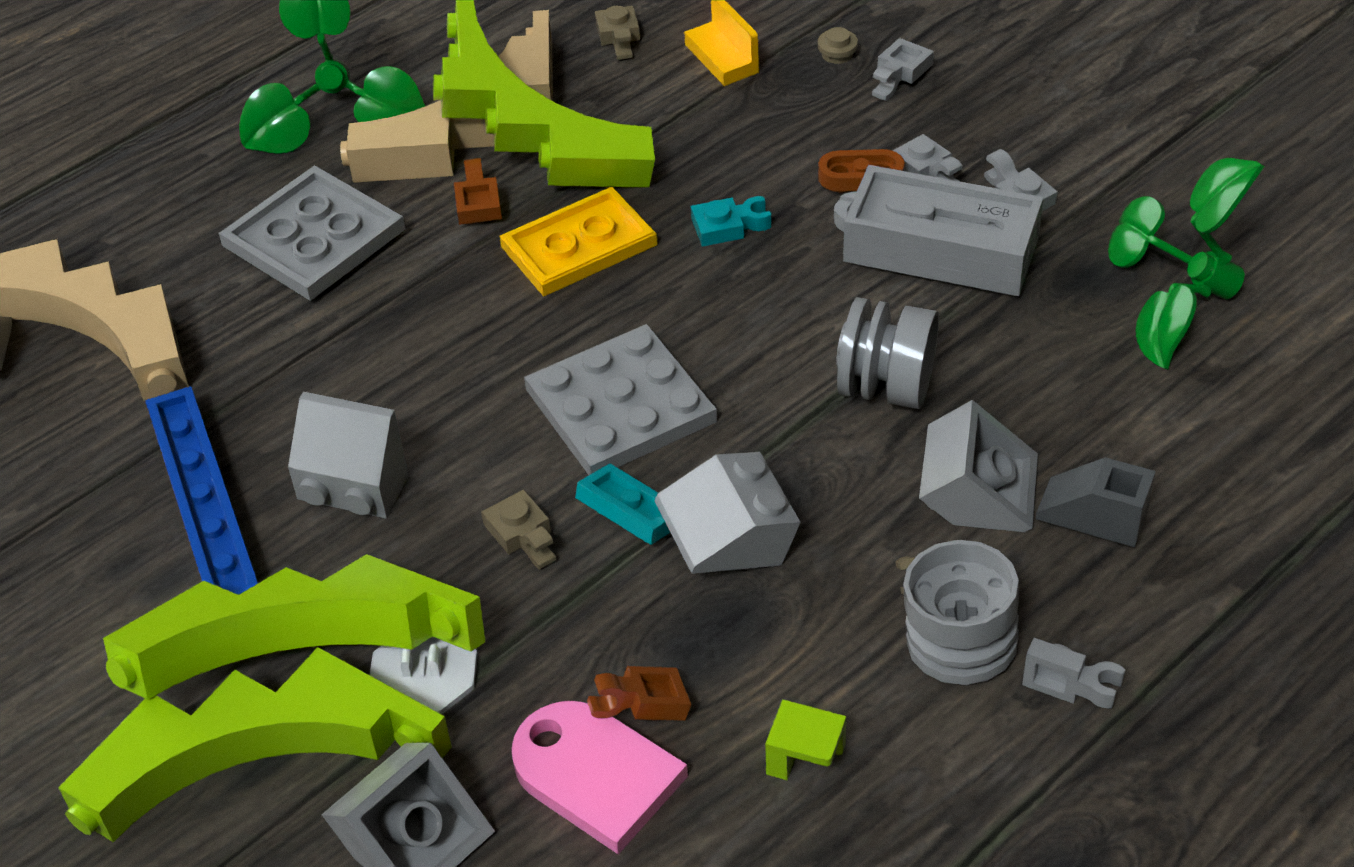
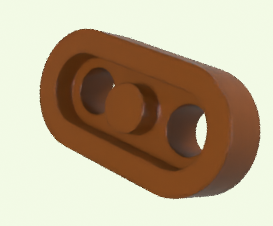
(845, 168)

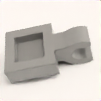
(900, 63)
(928, 158)
(1006, 177)
(1063, 674)

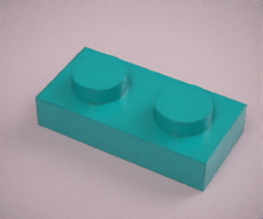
(623, 502)

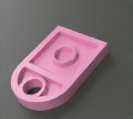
(596, 773)

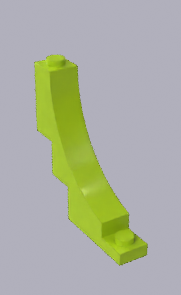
(287, 611)
(164, 749)

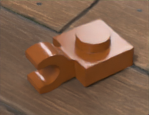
(477, 196)
(648, 691)

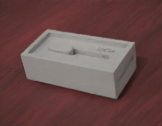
(940, 229)

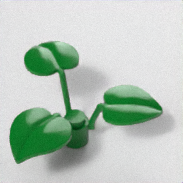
(276, 121)
(1169, 314)

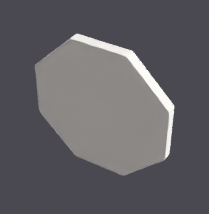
(430, 673)

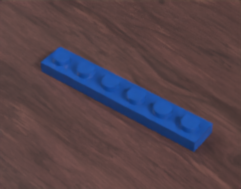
(200, 491)

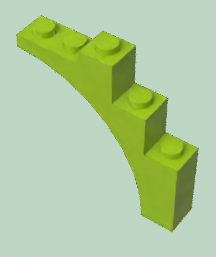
(569, 144)

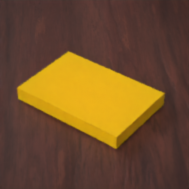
(578, 241)

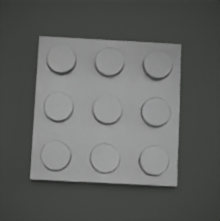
(312, 232)
(620, 400)

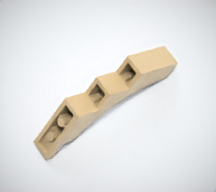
(424, 142)
(87, 299)

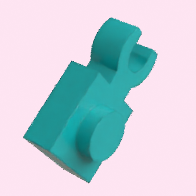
(724, 221)

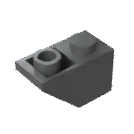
(1100, 500)

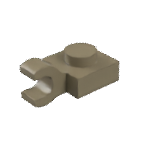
(618, 27)
(521, 524)

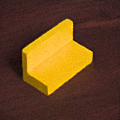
(725, 45)

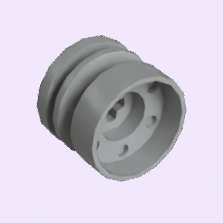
(887, 352)
(961, 611)

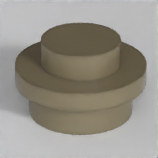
(837, 45)

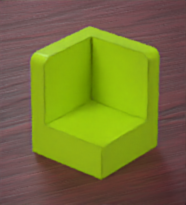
(804, 735)

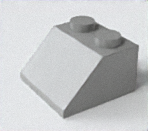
(347, 455)
(978, 472)
(729, 514)
(409, 814)

